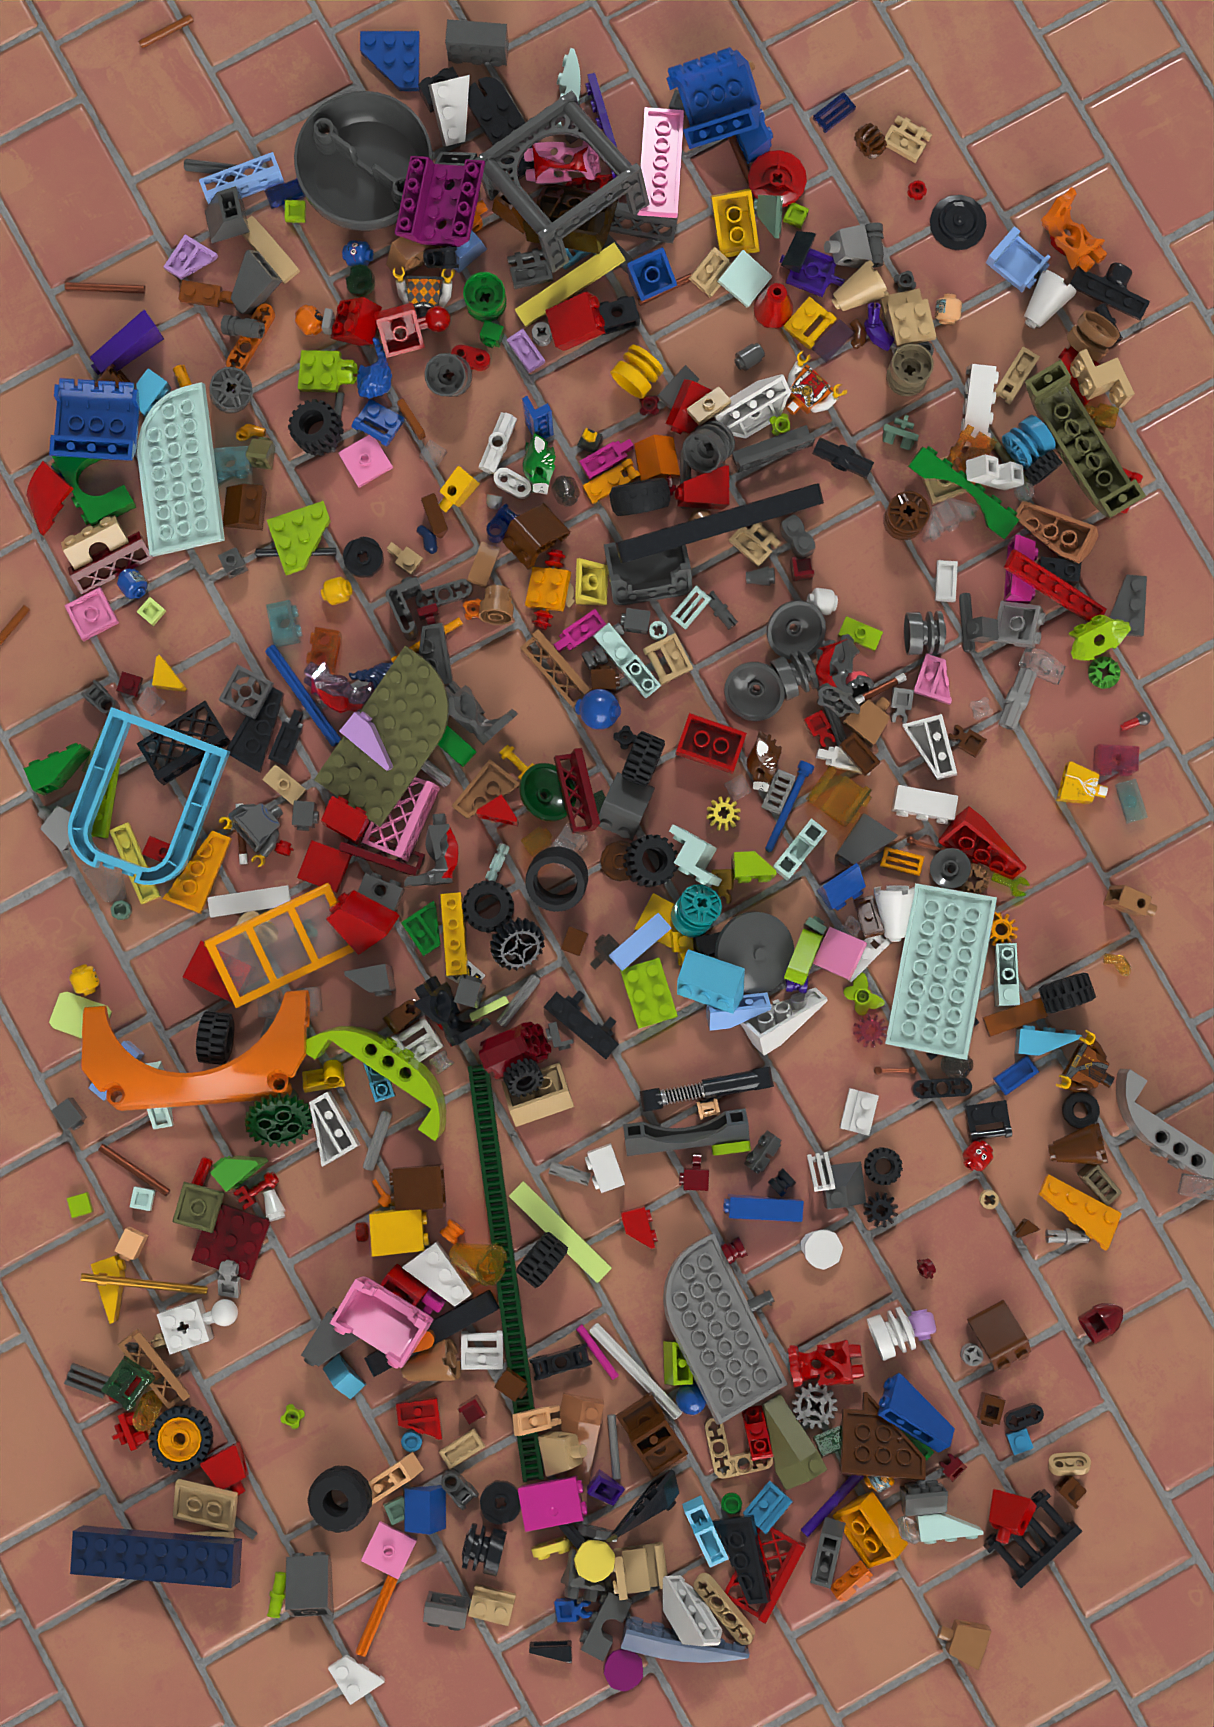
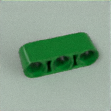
(456, 747)

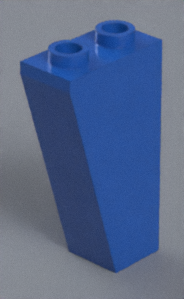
(763, 1208)
(914, 1414)

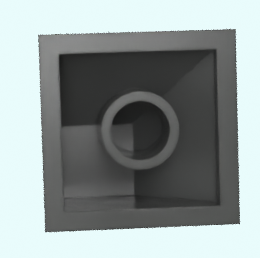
(848, 1186)

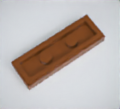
(1015, 1017)

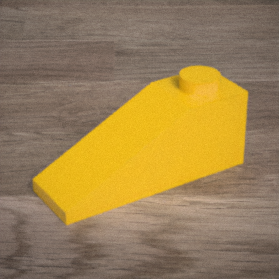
(111, 1294)

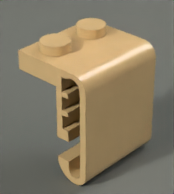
(639, 1568)

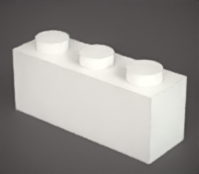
(924, 804)

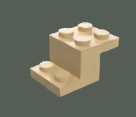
(908, 318)
(1101, 379)

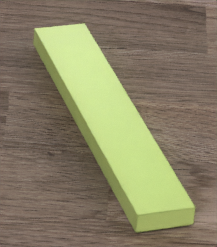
(551, 1222)

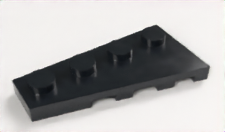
(254, 735)
(743, 1546)

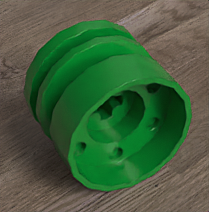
(488, 286)

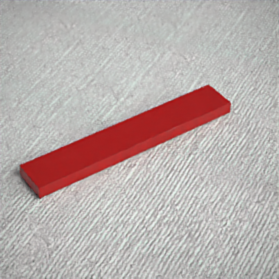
(1053, 586)

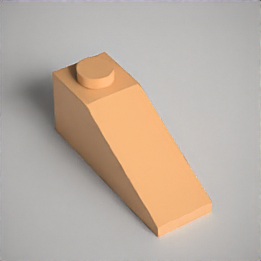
(394, 1477)

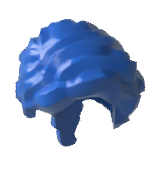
(375, 379)

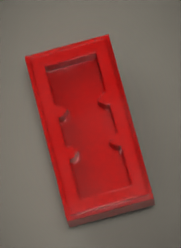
(156, 849)

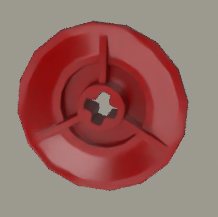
(778, 165)

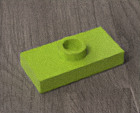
(861, 633)

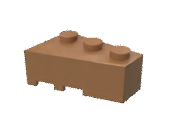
(408, 254)

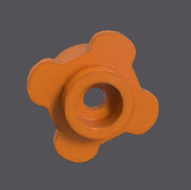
(468, 605)

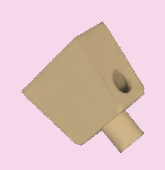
(560, 1451)

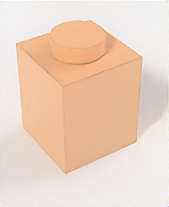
(131, 1244)

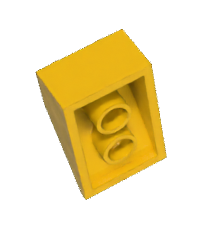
(735, 222)

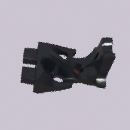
(439, 1005)

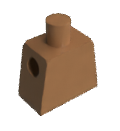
(869, 721)
(1129, 901)
(966, 1641)

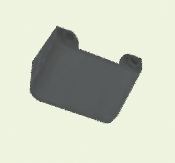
(649, 577)

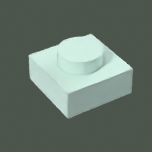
(142, 1198)

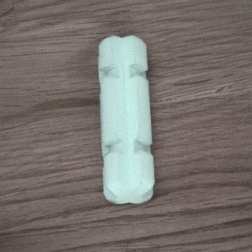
(497, 862)

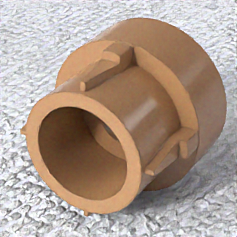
(496, 606)

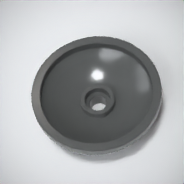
(807, 633)
(752, 703)

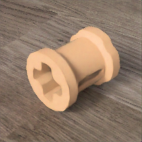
(708, 1109)

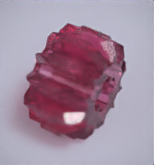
(865, 1025)

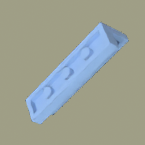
(246, 185)

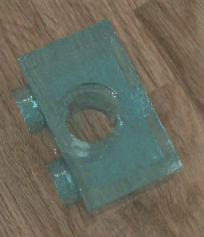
(241, 467)
(277, 613)

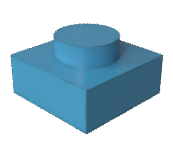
(1019, 1441)

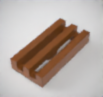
(411, 419)

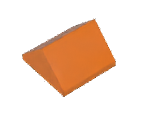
(656, 457)

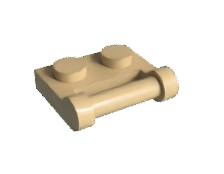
(674, 656)

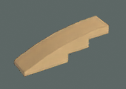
(262, 241)

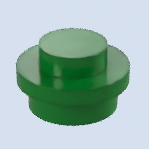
(731, 1503)

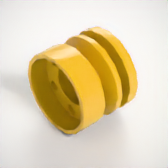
(637, 371)

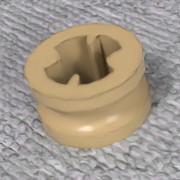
(989, 1192)

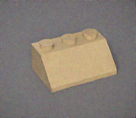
(548, 1100)

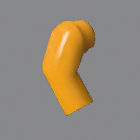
(248, 431)

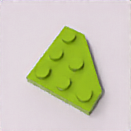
(298, 535)

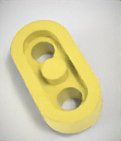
(558, 1545)

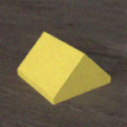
(591, 583)

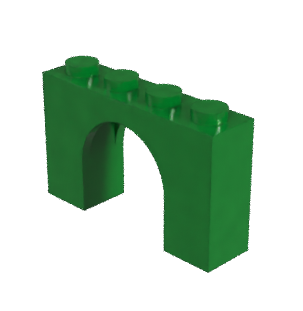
(94, 507)

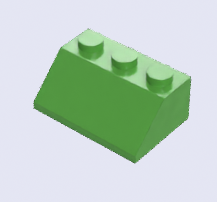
(233, 1171)

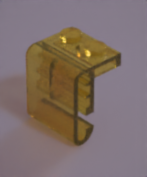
(839, 797)

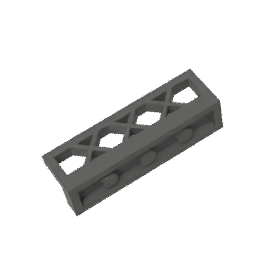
(622, 212)
(773, 448)

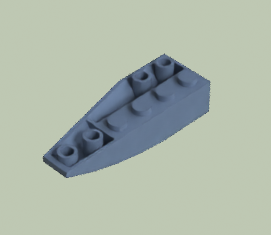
(664, 1644)

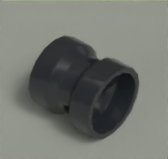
(782, 1182)

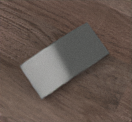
(671, 390)

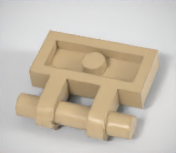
(904, 143)
(751, 546)

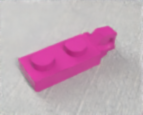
(605, 458)
(580, 631)

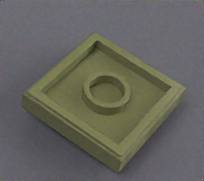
(198, 1207)

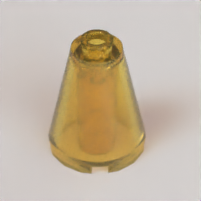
(480, 1261)

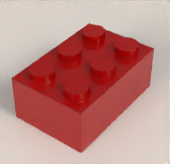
(710, 743)

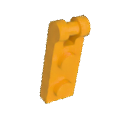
(602, 485)

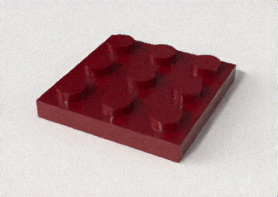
(236, 1238)

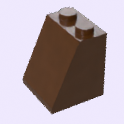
(418, 1187)

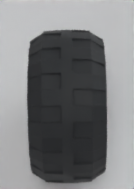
(640, 496)
(328, 1513)

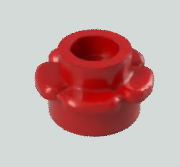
(920, 186)
(283, 848)

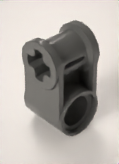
(99, 697)
(462, 1491)

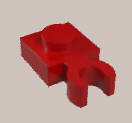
(818, 725)

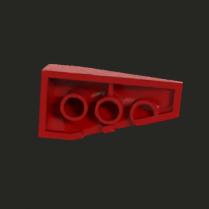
(981, 843)

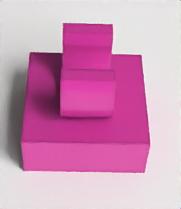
(433, 1302)

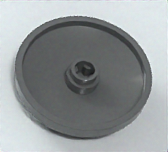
(758, 945)

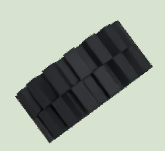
(1042, 467)
(520, 1070)
(892, 1175)

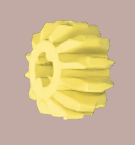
(717, 809)

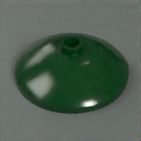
(544, 781)

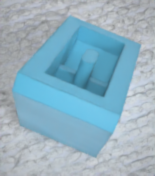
(343, 1377)

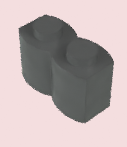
(794, 533)

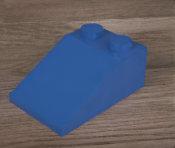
(842, 887)

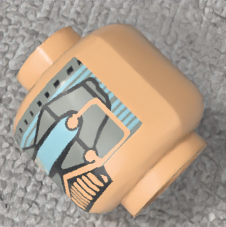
(948, 309)

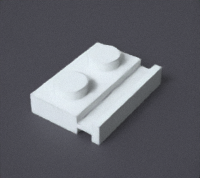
(859, 1111)

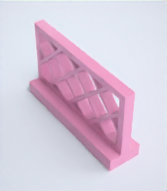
(413, 826)

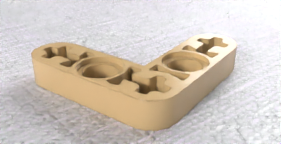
(731, 1460)

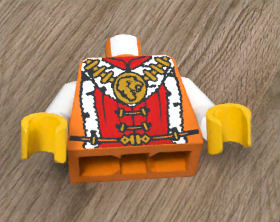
(809, 389)

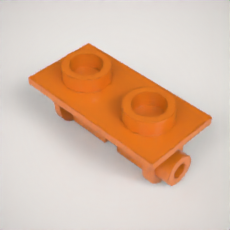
(843, 1586)

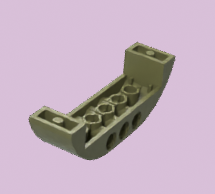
(1081, 442)

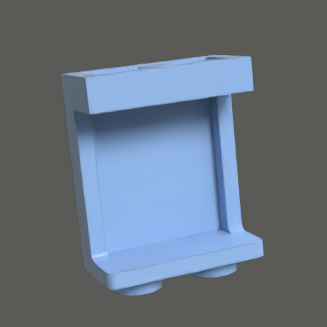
(1017, 261)

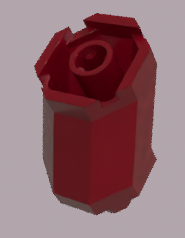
(514, 1044)

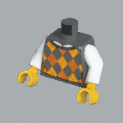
(424, 290)

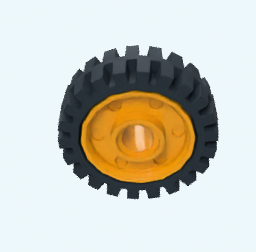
(165, 1442)

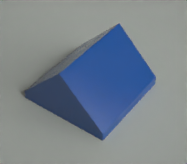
(651, 274)
(424, 1509)

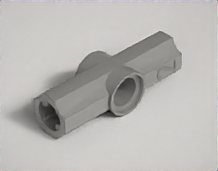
(1017, 698)

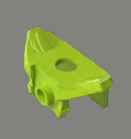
(1112, 630)

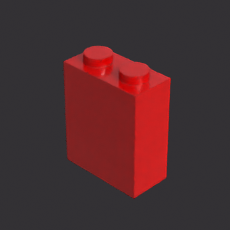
(575, 321)

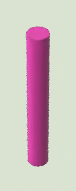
(597, 1352)

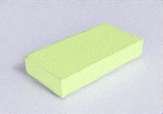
(493, 1006)

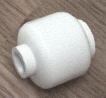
(824, 600)

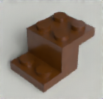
(652, 1434)

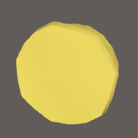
(594, 1560)

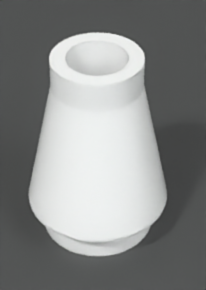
(273, 1206)

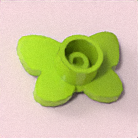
(862, 996)

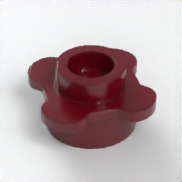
(653, 400)
(926, 1268)

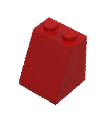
(361, 920)

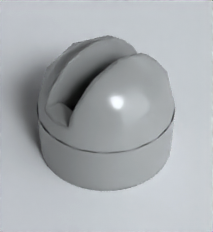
(493, 501)

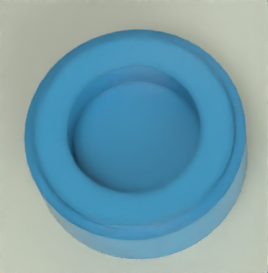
(411, 1441)

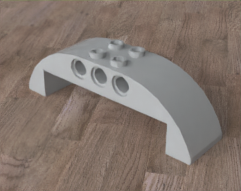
(1146, 1125)

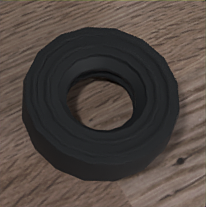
(1070, 1102)

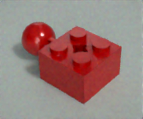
(410, 337)

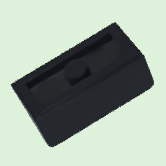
(798, 250)

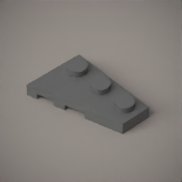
(435, 650)

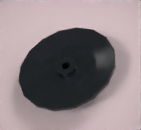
(958, 222)

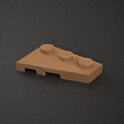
(485, 787)

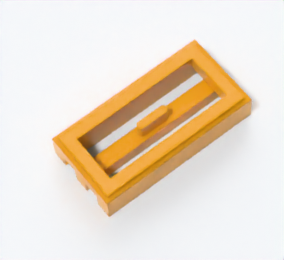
(908, 871)

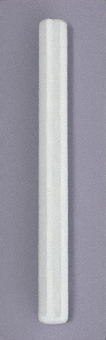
(635, 1370)

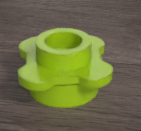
(785, 424)
(293, 1422)

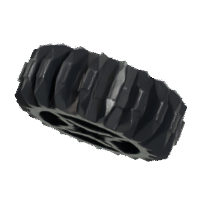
(517, 944)

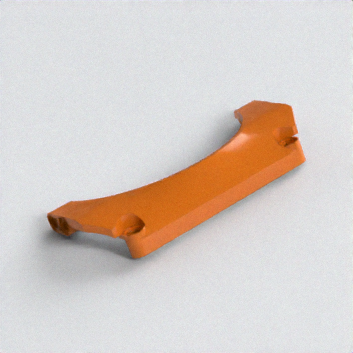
(243, 1079)

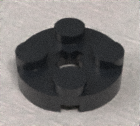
(365, 568)
(489, 1506)

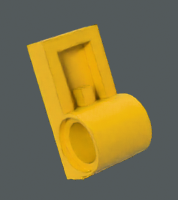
(327, 1078)

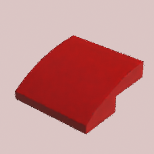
(324, 865)

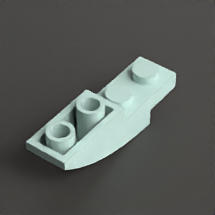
(570, 77)
(626, 661)

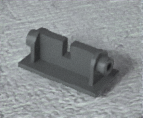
(766, 1144)

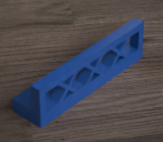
(538, 420)

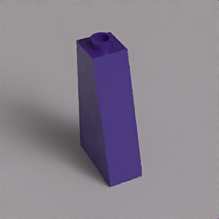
(127, 344)

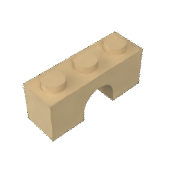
(107, 531)

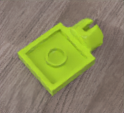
(325, 371)

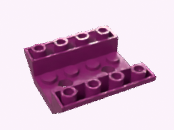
(429, 202)

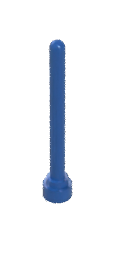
(804, 770)

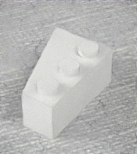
(331, 1128)
(439, 1274)

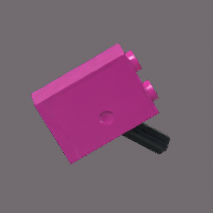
(554, 1504)

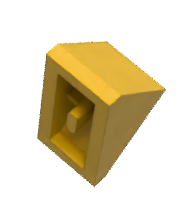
(165, 677)

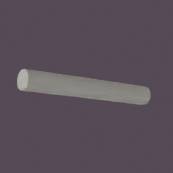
(614, 1446)

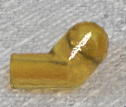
(1119, 962)

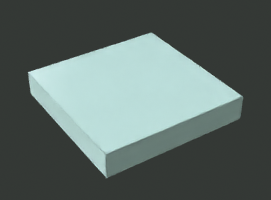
(744, 278)

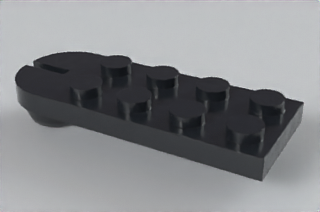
(496, 115)

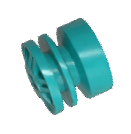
(696, 910)

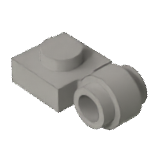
(228, 1283)

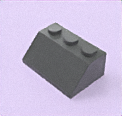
(374, 979)

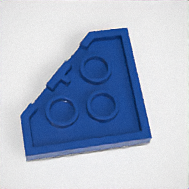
(394, 56)

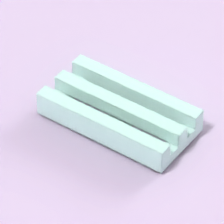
(702, 594)

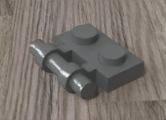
(530, 273)

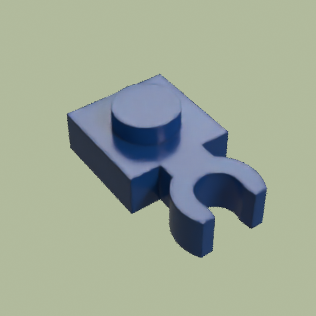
(569, 1611)

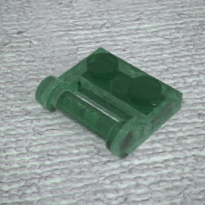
(121, 1380)

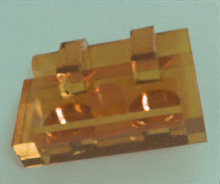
(979, 446)

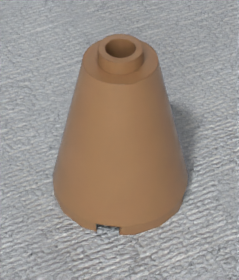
(434, 1364)

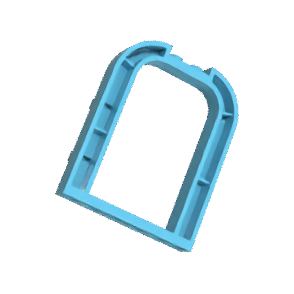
(97, 781)

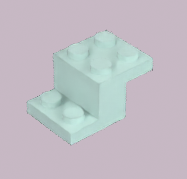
(694, 856)

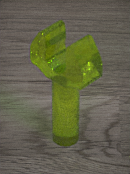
(1012, 884)

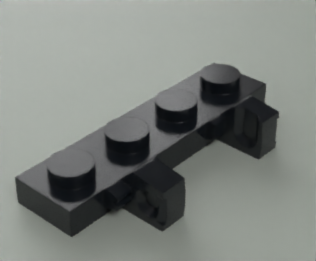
(594, 1035)

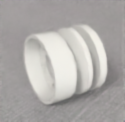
(891, 1333)

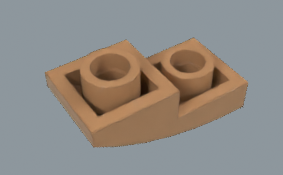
(483, 564)

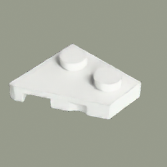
(354, 1678)

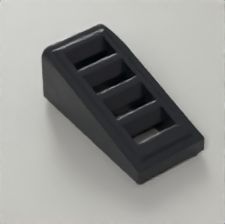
(553, 1649)

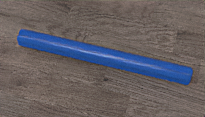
(303, 695)

